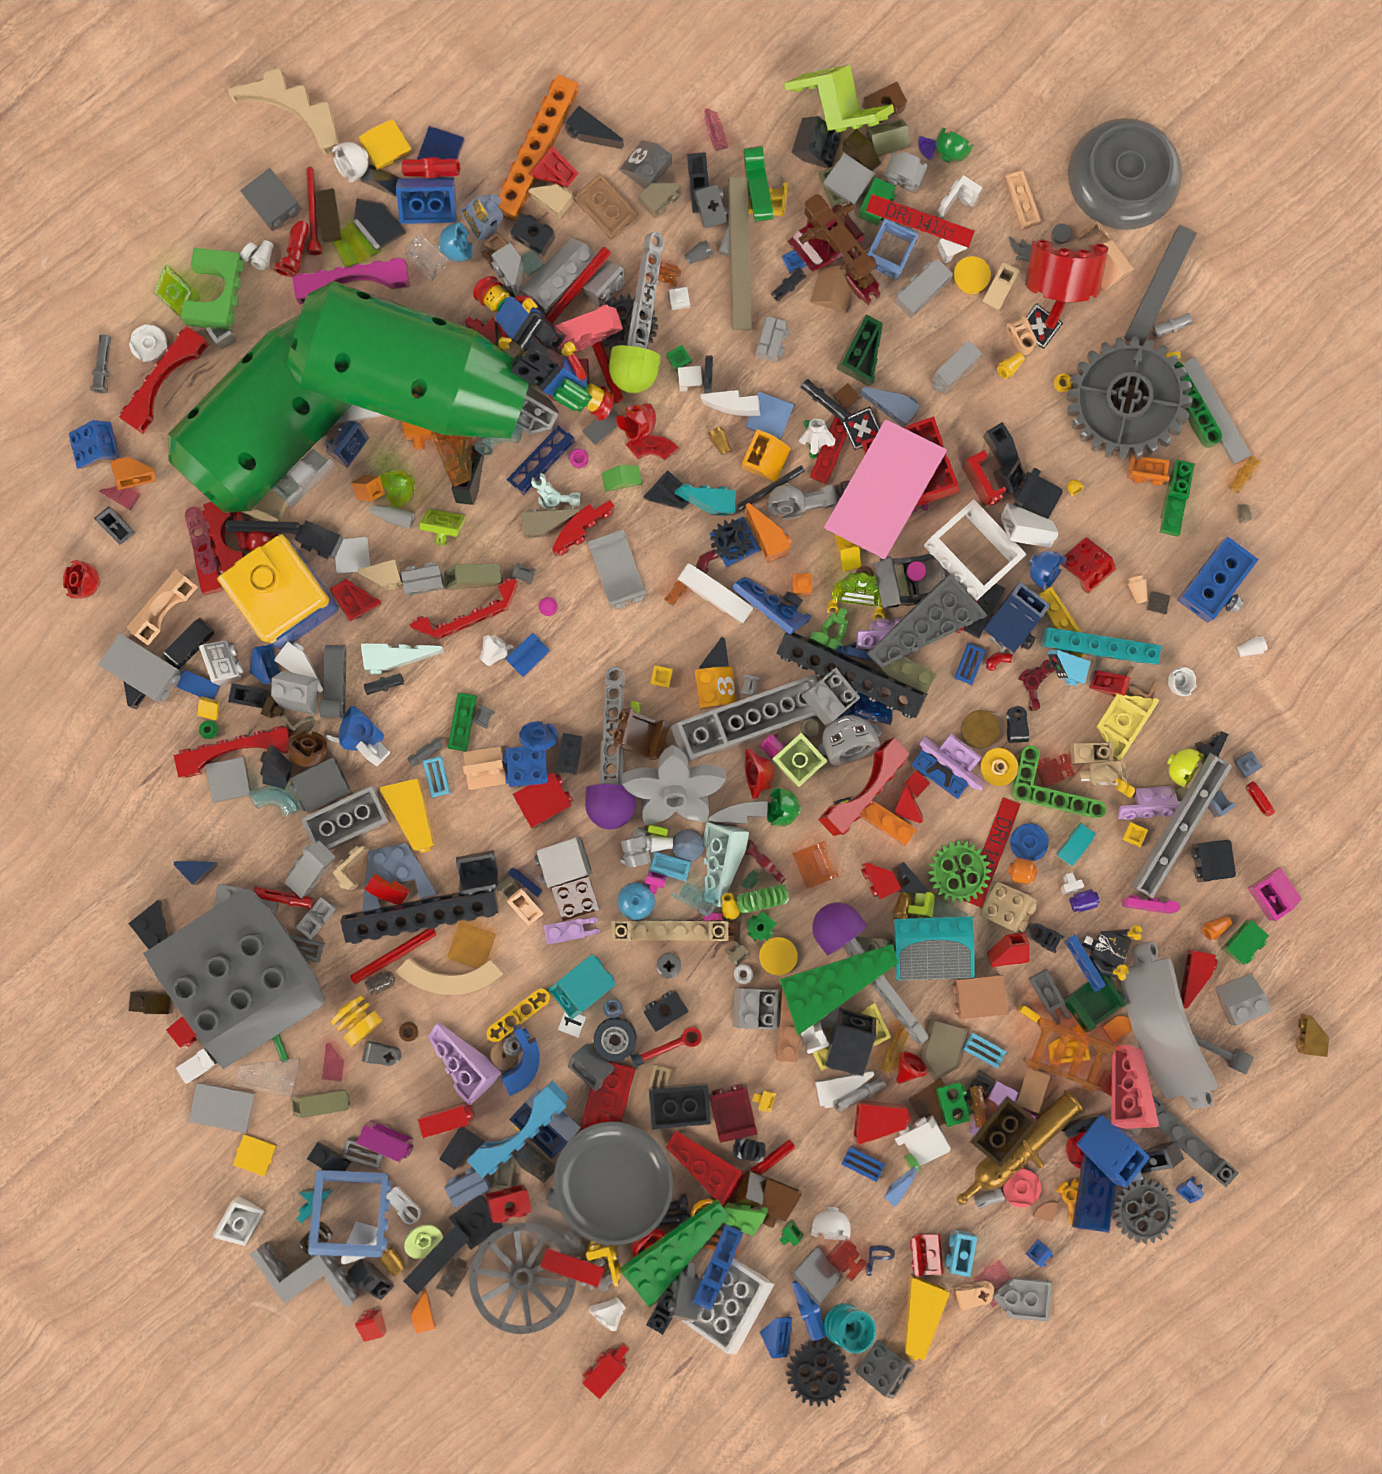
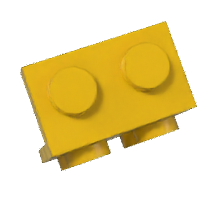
(598, 1250)

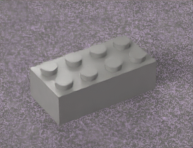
(347, 819)

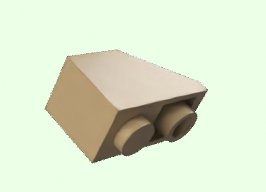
(1000, 286)
(1091, 753)

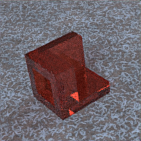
(1105, 1083)

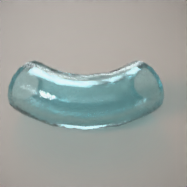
(486, 445)
(274, 796)

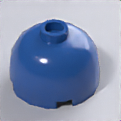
(1045, 568)

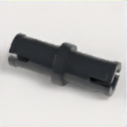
(788, 284)
(383, 684)

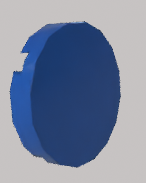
(538, 736)
(1029, 842)

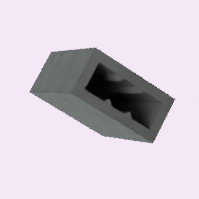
(271, 199)
(320, 785)

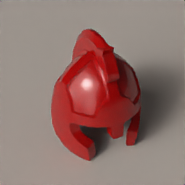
(638, 421)

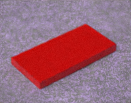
(611, 1099)

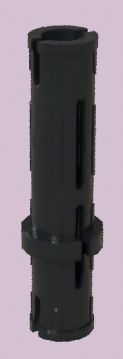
(819, 395)

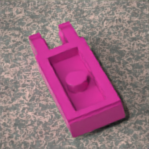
(1151, 905)

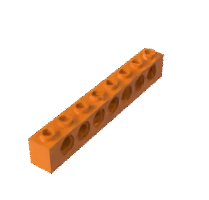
(559, 87)

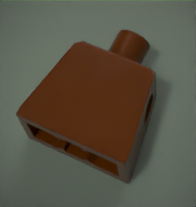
(779, 1201)

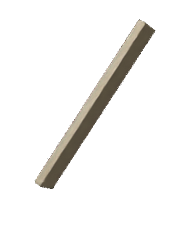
(739, 253)

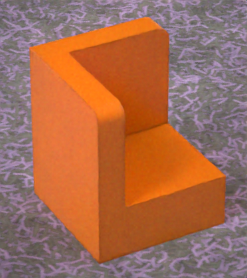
(368, 488)

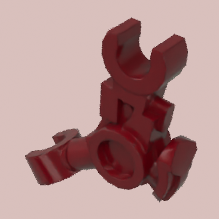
(1032, 681)
(765, 862)

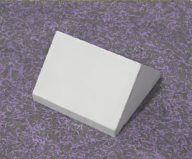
(238, 1221)

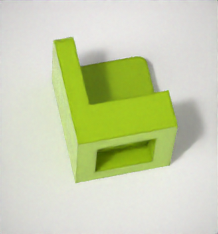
(923, 905)

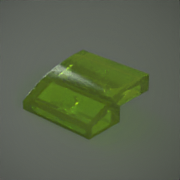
(353, 247)

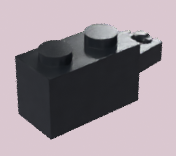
(318, 539)

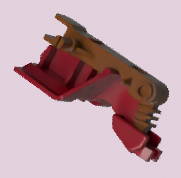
(832, 235)

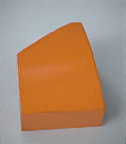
(422, 1315)

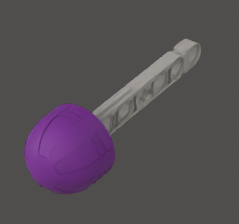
(609, 802)
(837, 927)

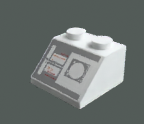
(221, 662)

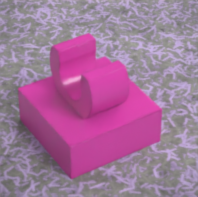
(772, 746)
(656, 880)

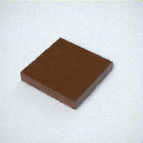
(927, 1104)

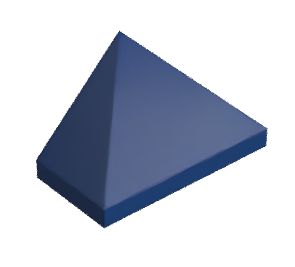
(263, 664)
(777, 1336)

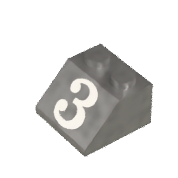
(647, 163)

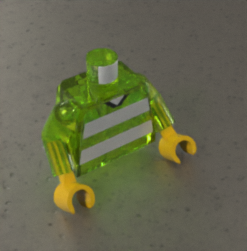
(857, 589)

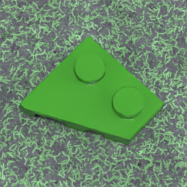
(744, 1218)

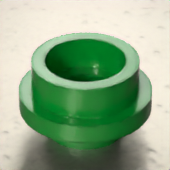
(214, 729)

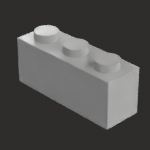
(923, 287)
(309, 868)

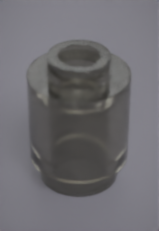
(380, 982)

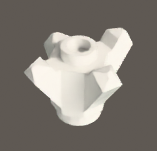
(817, 435)
(494, 649)
(608, 1313)

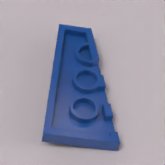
(785, 616)

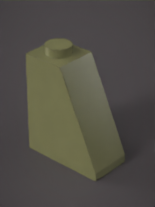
(472, 576)
(320, 1103)

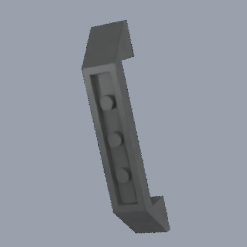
(1193, 1146)

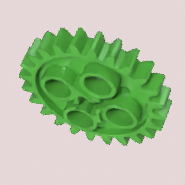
(942, 877)

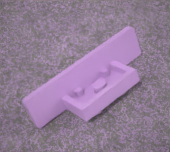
(868, 638)
(957, 757)
(1151, 803)

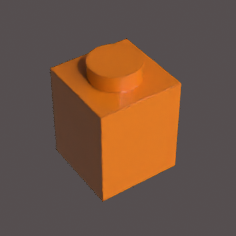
(802, 584)

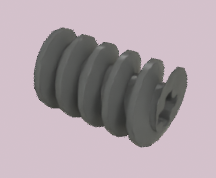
(663, 970)

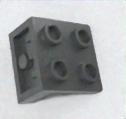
(884, 1369)

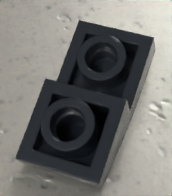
(1074, 1126)
(660, 1317)

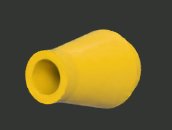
(1010, 365)
(729, 907)

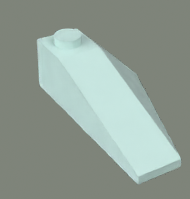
(385, 658)
(724, 852)

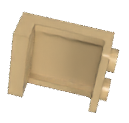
(269, 508)

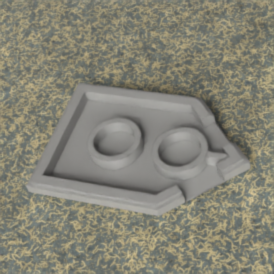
(1025, 1299)

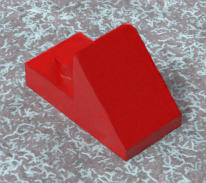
(488, 331)
(1109, 683)

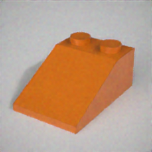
(769, 536)

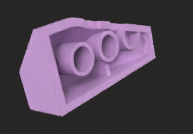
(467, 1066)

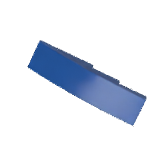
(718, 1267)

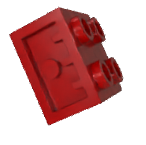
(1089, 564)

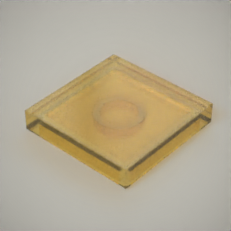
(471, 945)

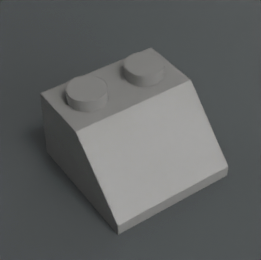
(295, 692)
(1242, 1000)

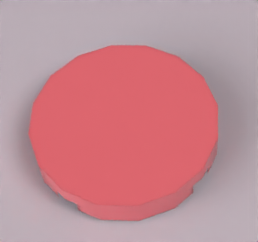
(1022, 1188)

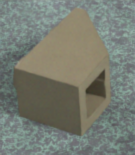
(658, 197)

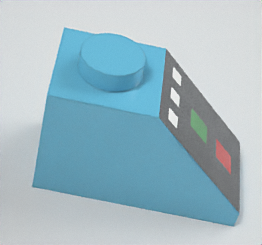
(1069, 667)

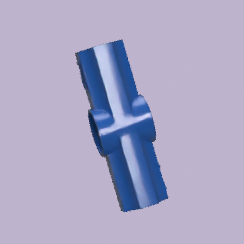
(810, 1312)

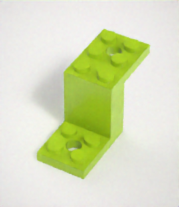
(839, 98)

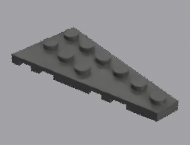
(934, 617)

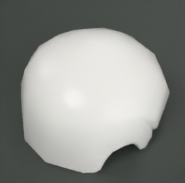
(1182, 681)

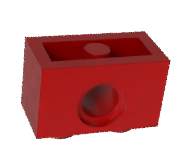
(498, 1200)

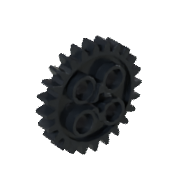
(627, 305)
(827, 1388)

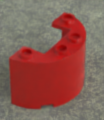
(1066, 273)

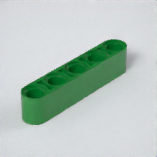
(1201, 411)

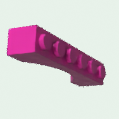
(389, 273)

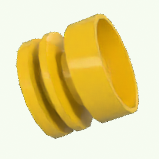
(356, 1020)

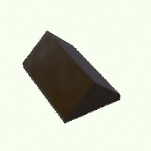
(1003, 1131)

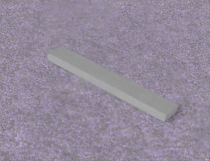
(1231, 439)

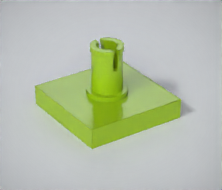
(442, 523)

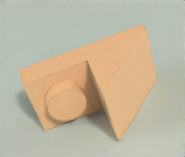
(524, 906)

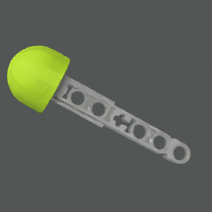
(635, 366)

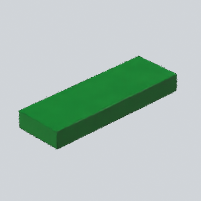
(462, 722)

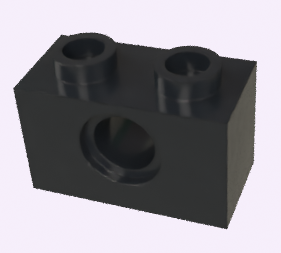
(540, 242)
(569, 754)
(659, 1020)

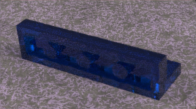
(545, 463)

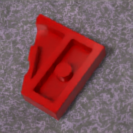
(554, 169)
(353, 600)

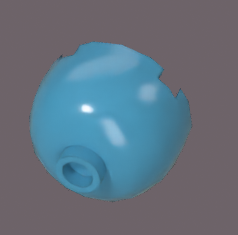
(455, 243)
(635, 901)

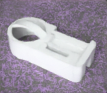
(400, 1202)

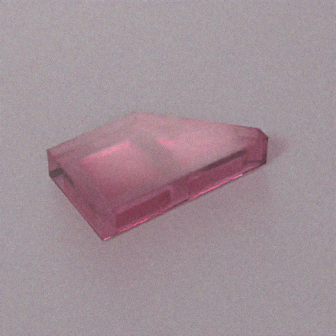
(124, 497)

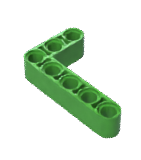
(1049, 794)

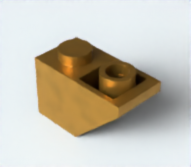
(1312, 1037)

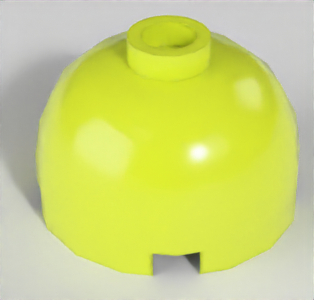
(1184, 766)

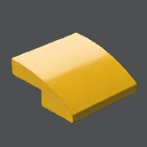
(385, 144)

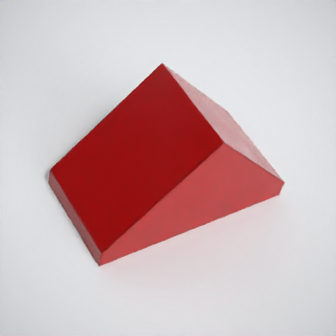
(907, 806)

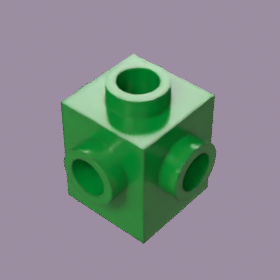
(768, 925)

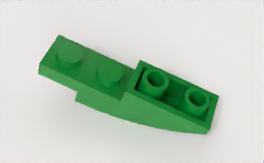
(1175, 498)

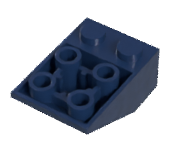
(1016, 617)

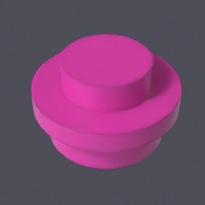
(548, 606)

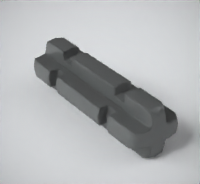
(425, 751)

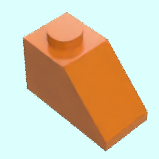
(131, 473)

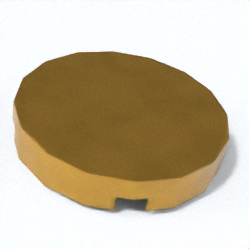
(980, 729)

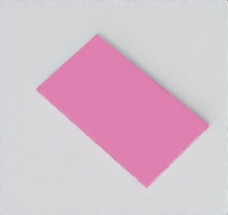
(885, 489)

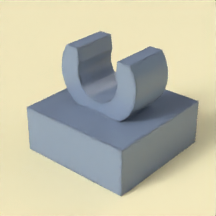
(1248, 764)

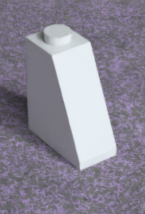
(1028, 527)

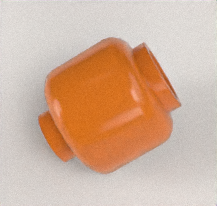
(1023, 871)

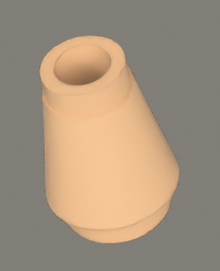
(1138, 588)

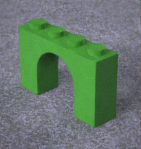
(220, 312)

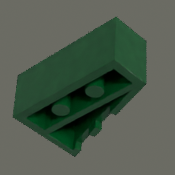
(861, 353)

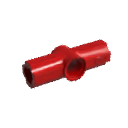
(430, 167)

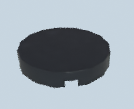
(708, 374)

